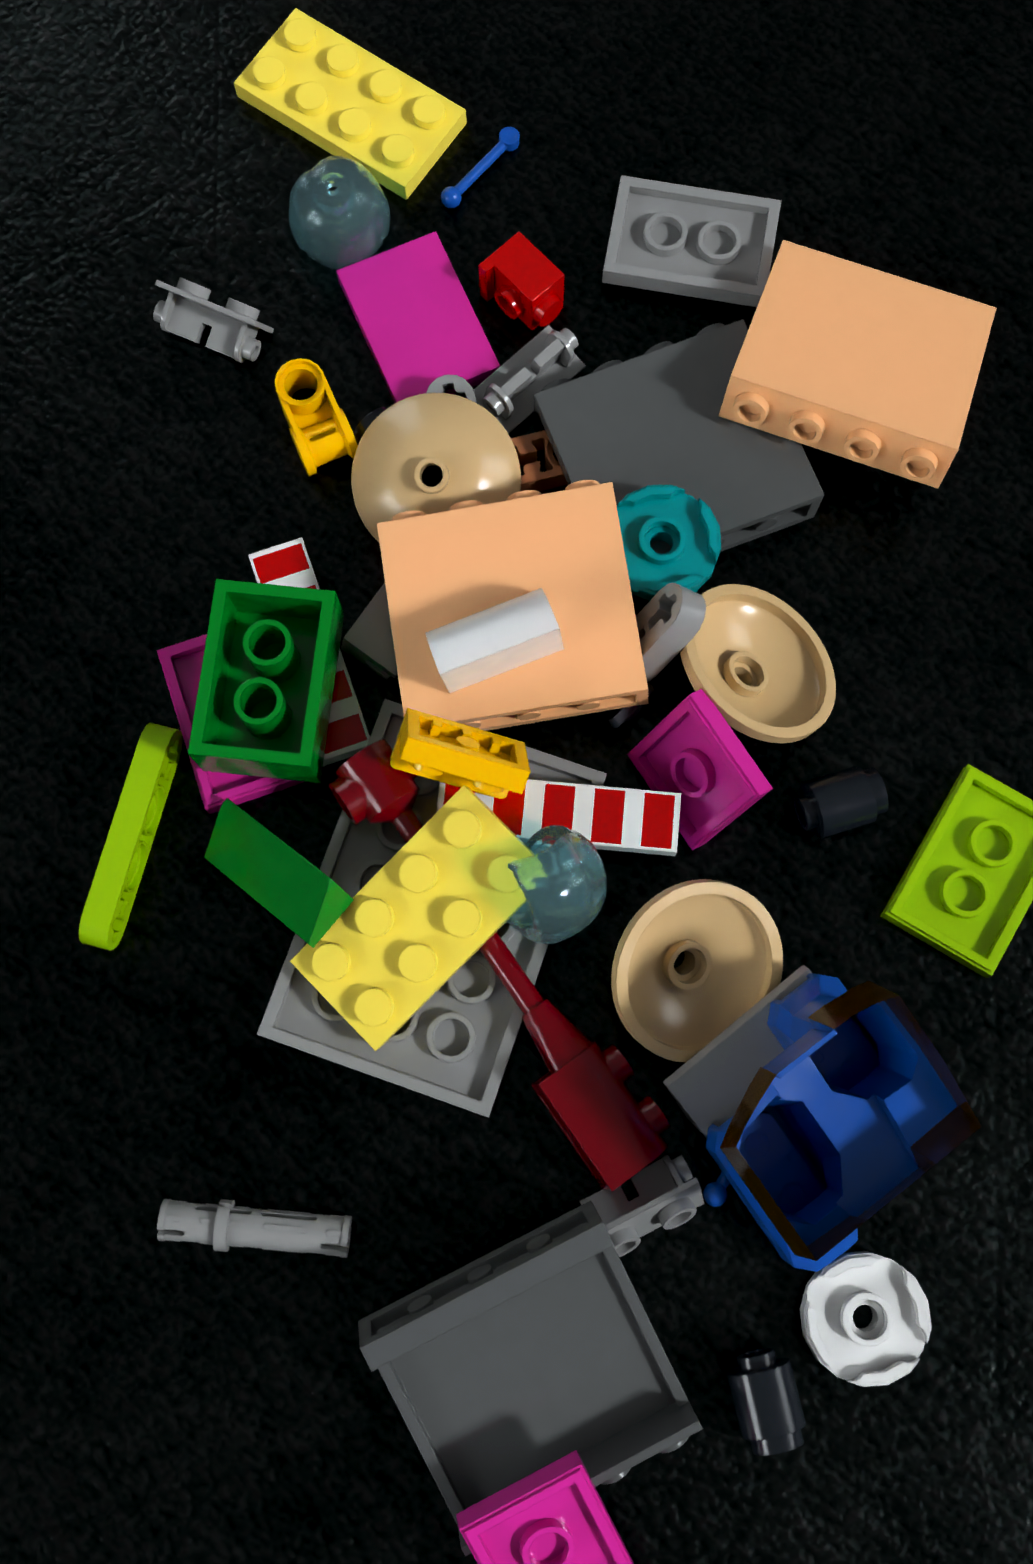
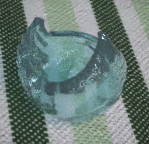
(340, 223)
(561, 885)

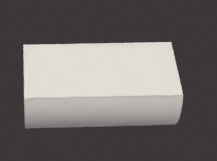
(495, 640)

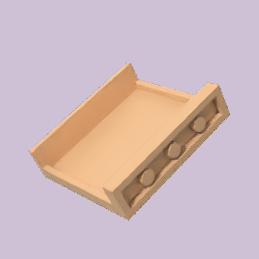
(860, 364)
(490, 553)

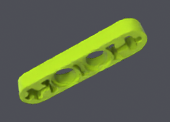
(130, 837)

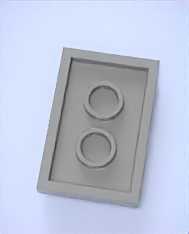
(691, 241)

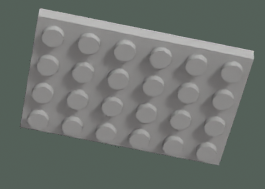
(468, 1028)

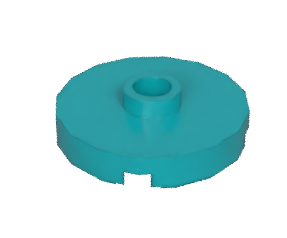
(680, 521)

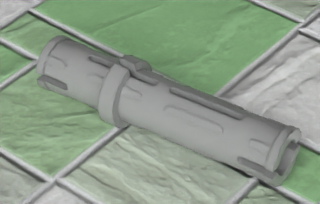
(255, 1228)

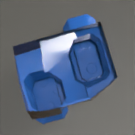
(838, 1118)

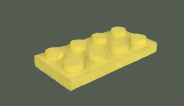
(350, 102)
(418, 919)

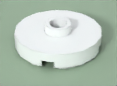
(898, 1326)

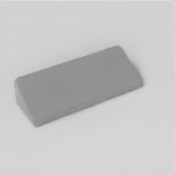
(718, 1076)

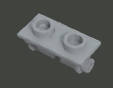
(189, 312)
(512, 387)
(661, 1202)

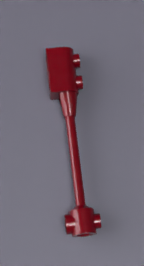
(584, 1083)

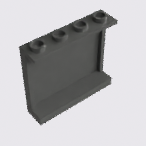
(662, 426)
(528, 1363)

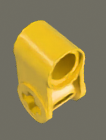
(316, 423)

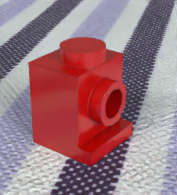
(523, 282)

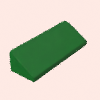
(275, 874)

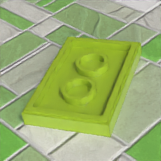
(970, 874)

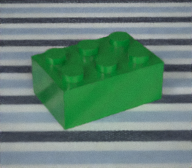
(267, 681)

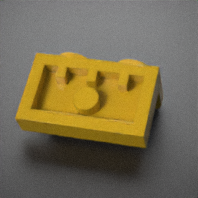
(460, 755)

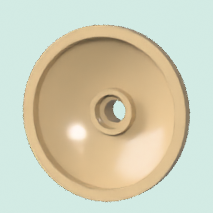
(426, 432)
(760, 665)
(726, 968)

